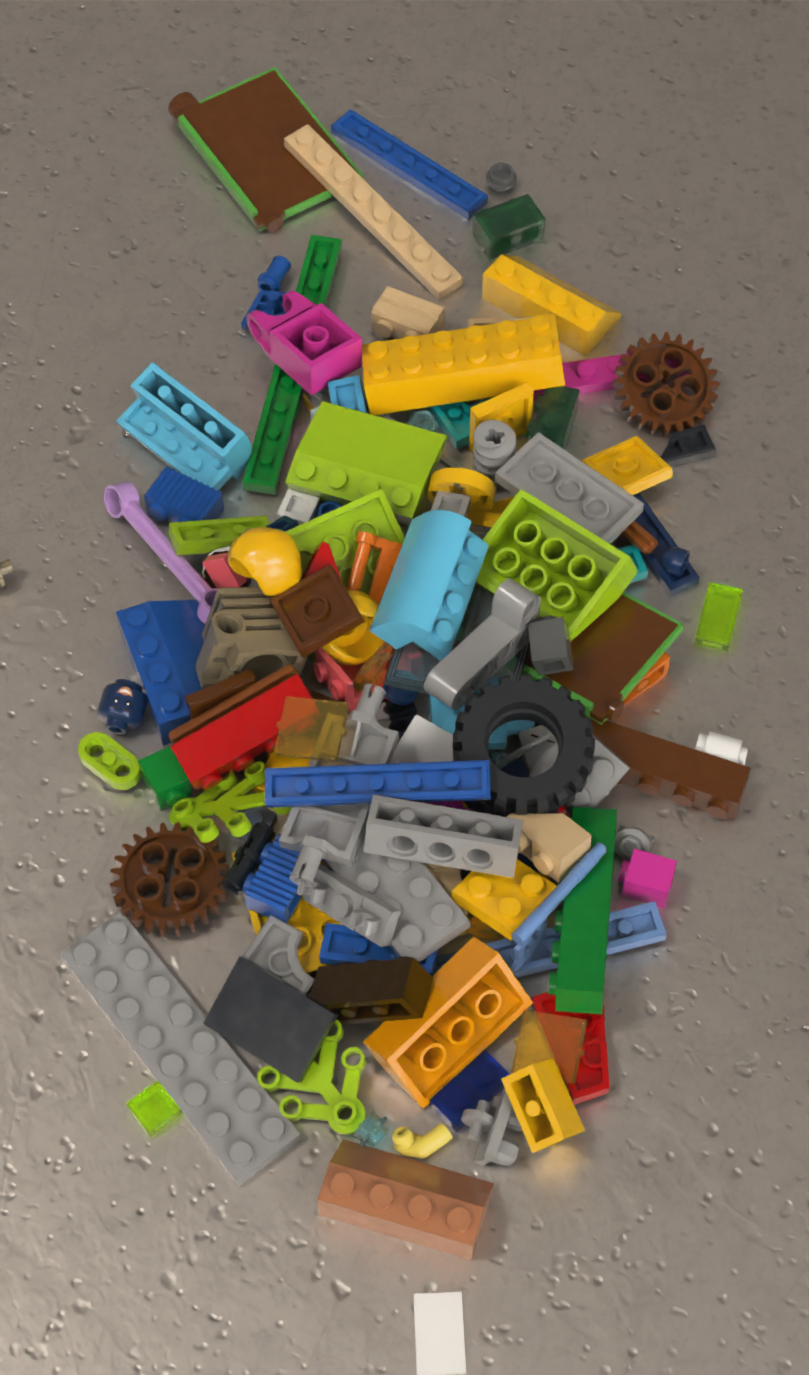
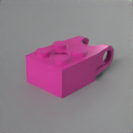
(307, 342)

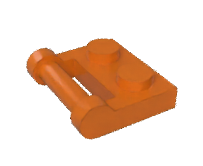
(385, 563)

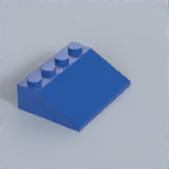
(163, 650)

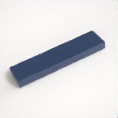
(671, 583)

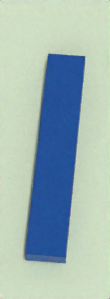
(409, 164)
(360, 782)

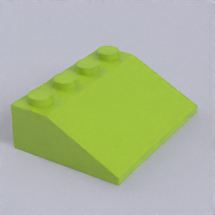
(359, 453)
(555, 559)

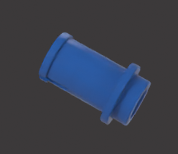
(273, 276)

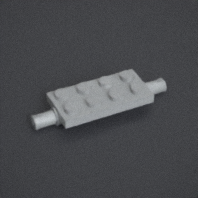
(338, 829)

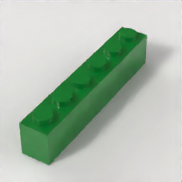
(585, 923)

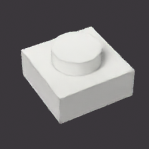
(299, 506)

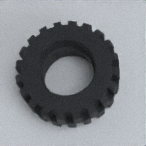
(536, 703)

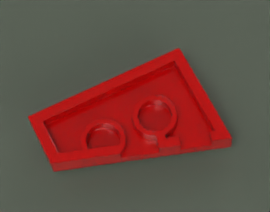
(592, 1071)

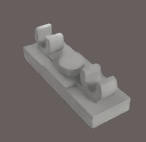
(351, 906)

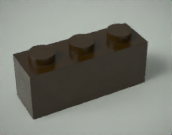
(373, 990)

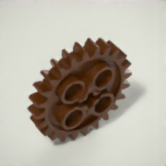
(649, 360)
(136, 877)

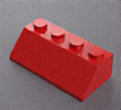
(236, 737)

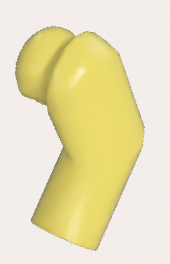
(417, 1145)

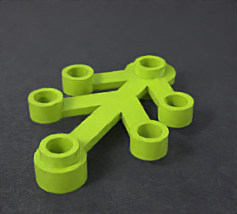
(193, 810)
(319, 1080)

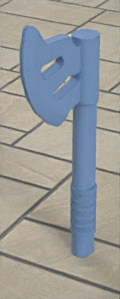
(537, 921)

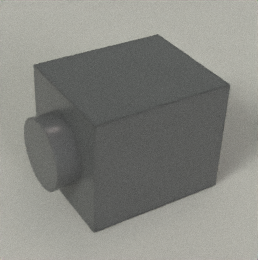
(550, 645)

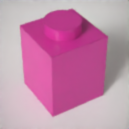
(647, 877)

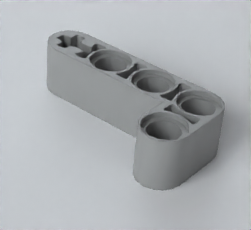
(486, 647)

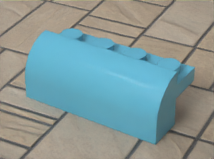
(184, 430)
(430, 583)

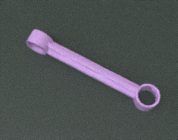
(124, 501)

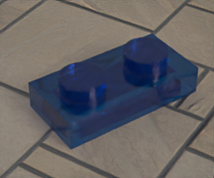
(475, 1082)

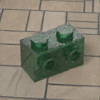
(555, 415)

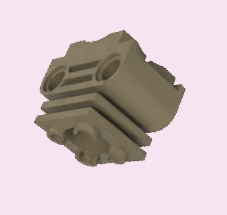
(242, 636)

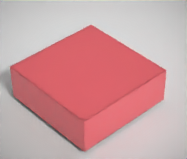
(221, 572)

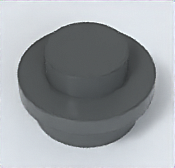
(501, 177)

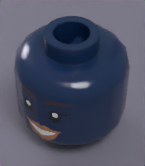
(122, 706)

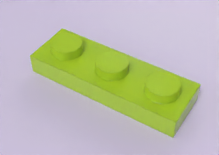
(209, 535)

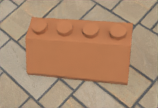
(405, 1199)

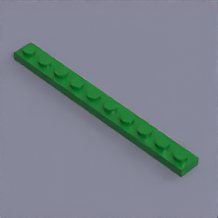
(284, 393)

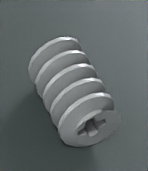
(493, 447)

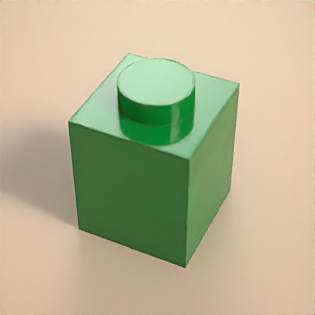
(164, 778)

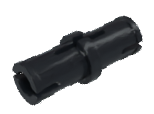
(248, 858)

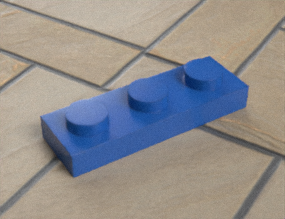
(349, 947)

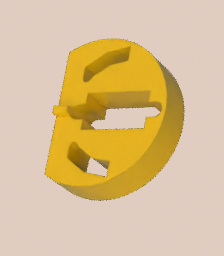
(476, 485)

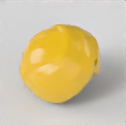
(267, 557)
(359, 643)

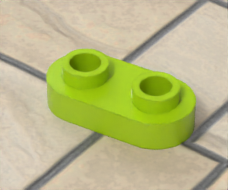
(112, 761)

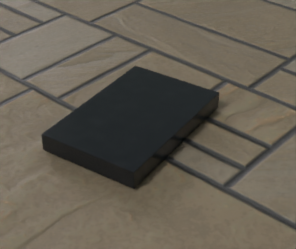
(270, 1019)

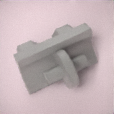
(492, 1144)

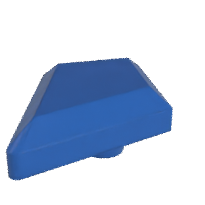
(268, 302)

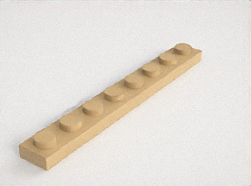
(373, 212)

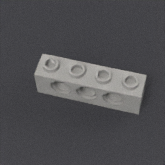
(442, 836)

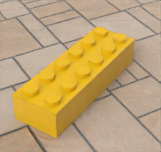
(461, 364)

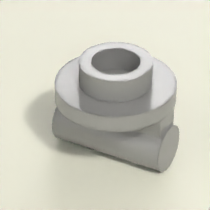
(630, 838)

